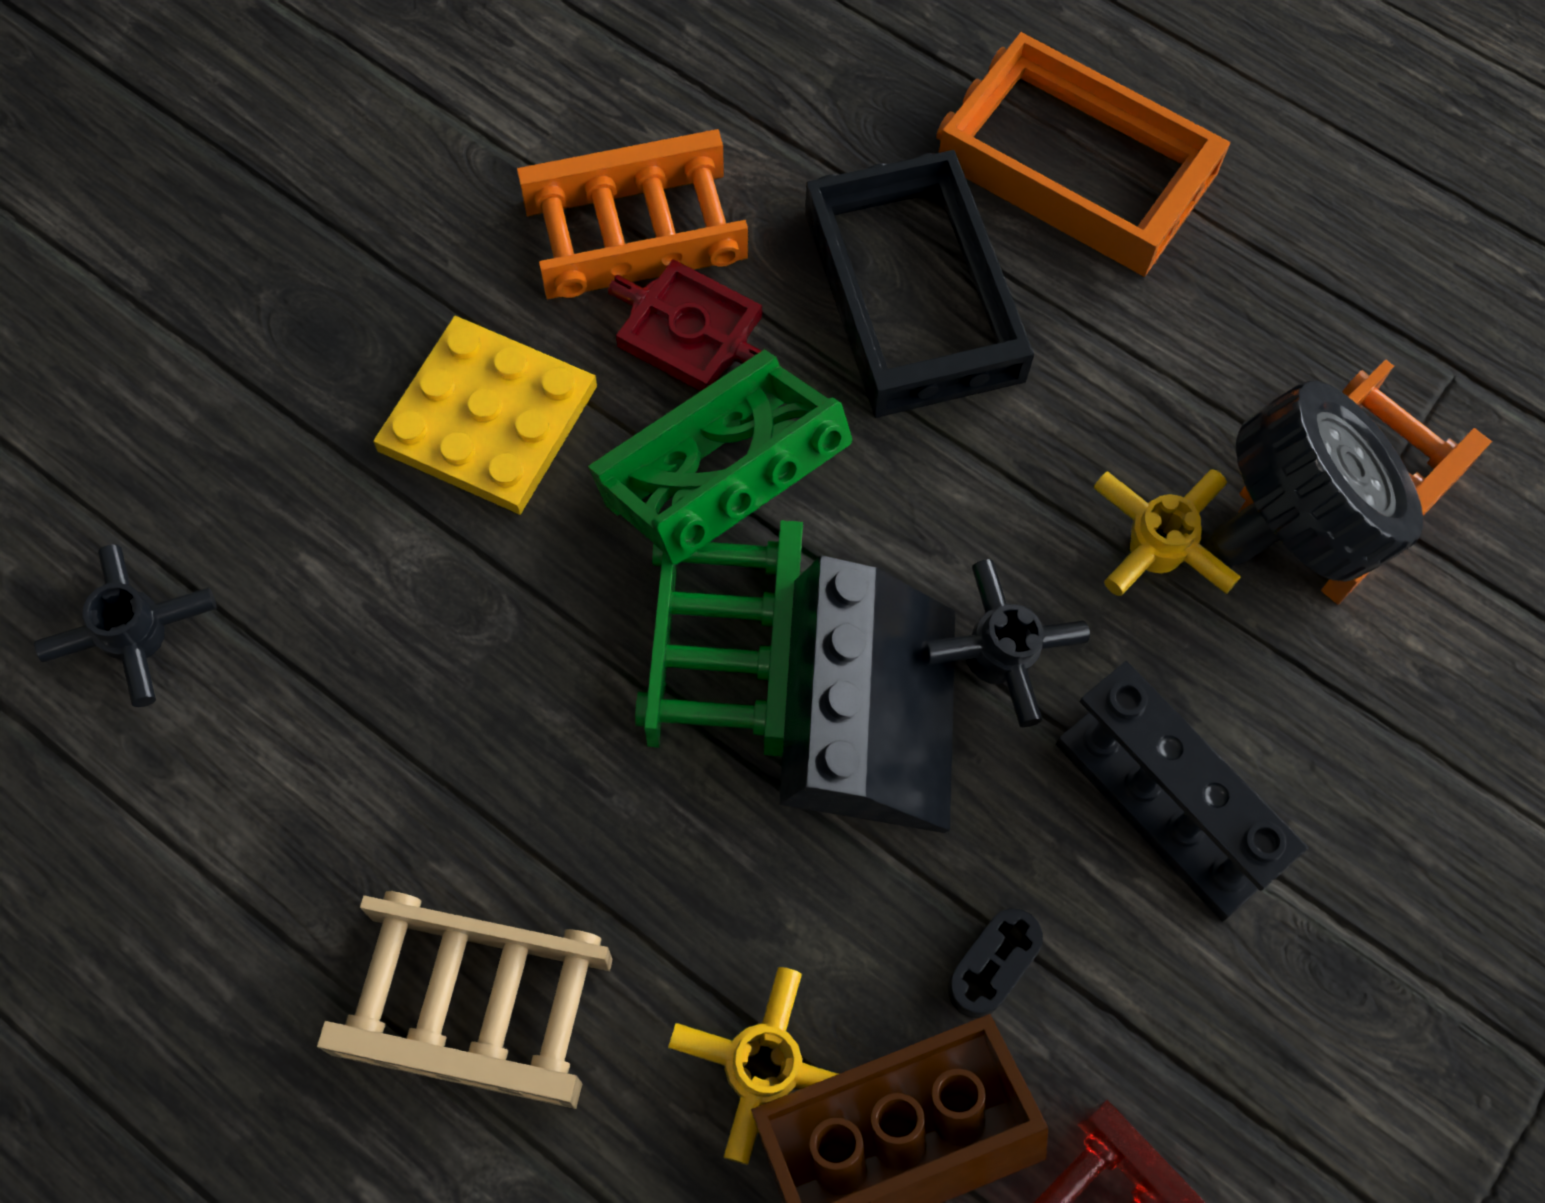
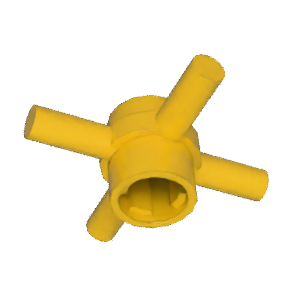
(1179, 520)
(735, 1055)

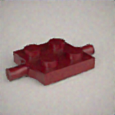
(686, 324)

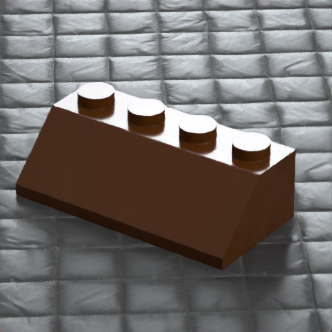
(907, 1124)

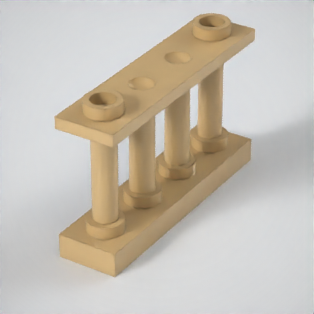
(486, 1061)

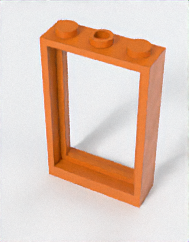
(1108, 102)

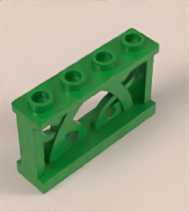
(730, 410)

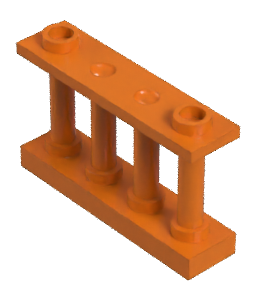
(624, 173)
(1446, 458)

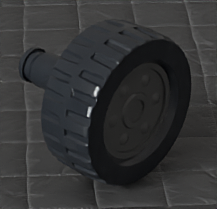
(1320, 486)

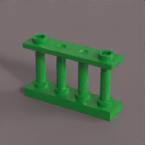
(770, 662)

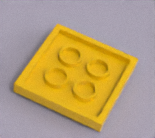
(486, 414)

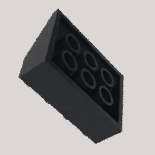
(861, 705)

